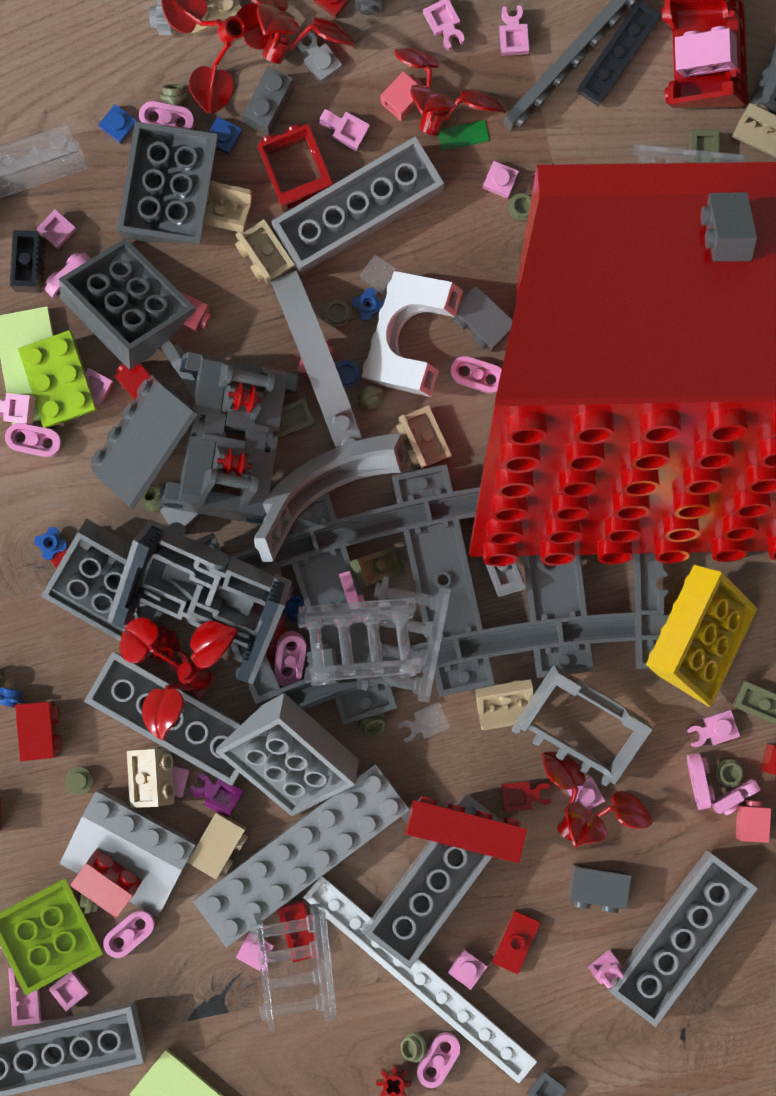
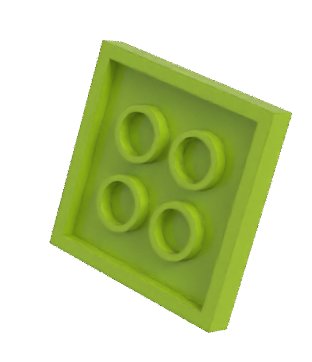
(46, 936)

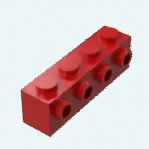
(466, 831)

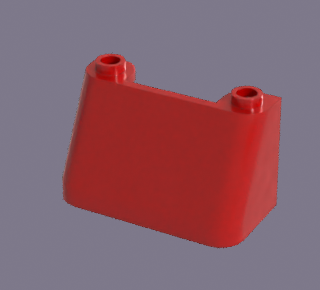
(711, 89)

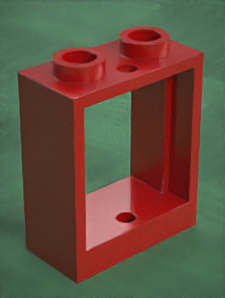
(294, 135)

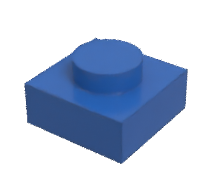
(117, 124)
(227, 135)

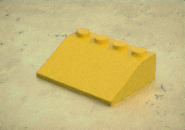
(702, 634)

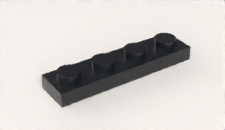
(618, 53)

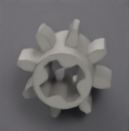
(158, 20)

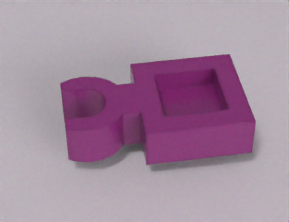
(218, 796)

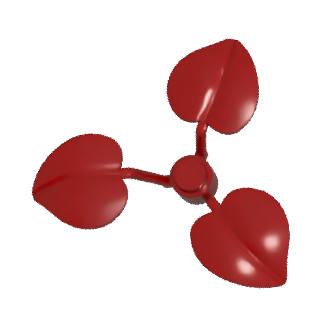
(281, 25)
(211, 86)
(433, 103)
(164, 707)
(580, 823)

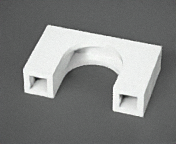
(405, 298)

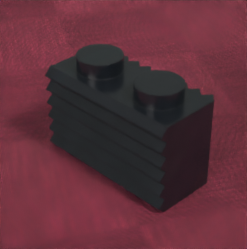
(27, 261)

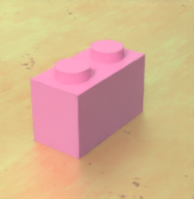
(706, 52)

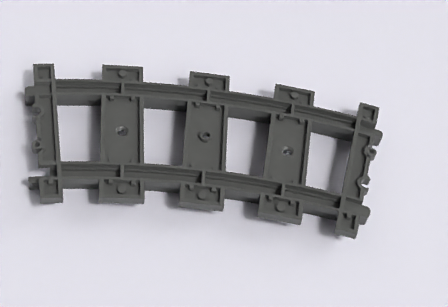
(430, 518)

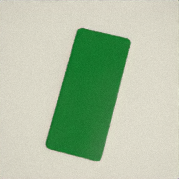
(463, 135)

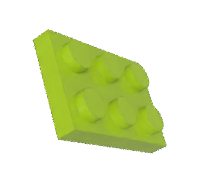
(57, 379)

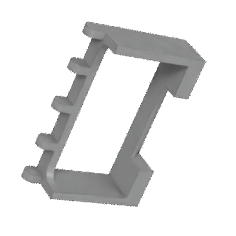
(571, 684)

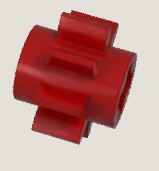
(166, 643)
(393, 1075)

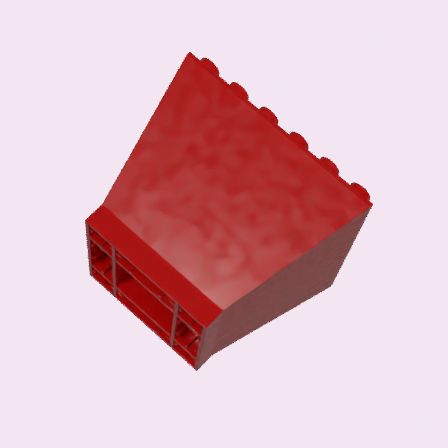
(635, 374)

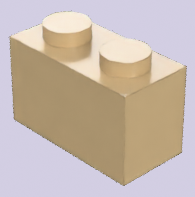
(217, 845)

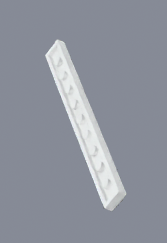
(425, 984)

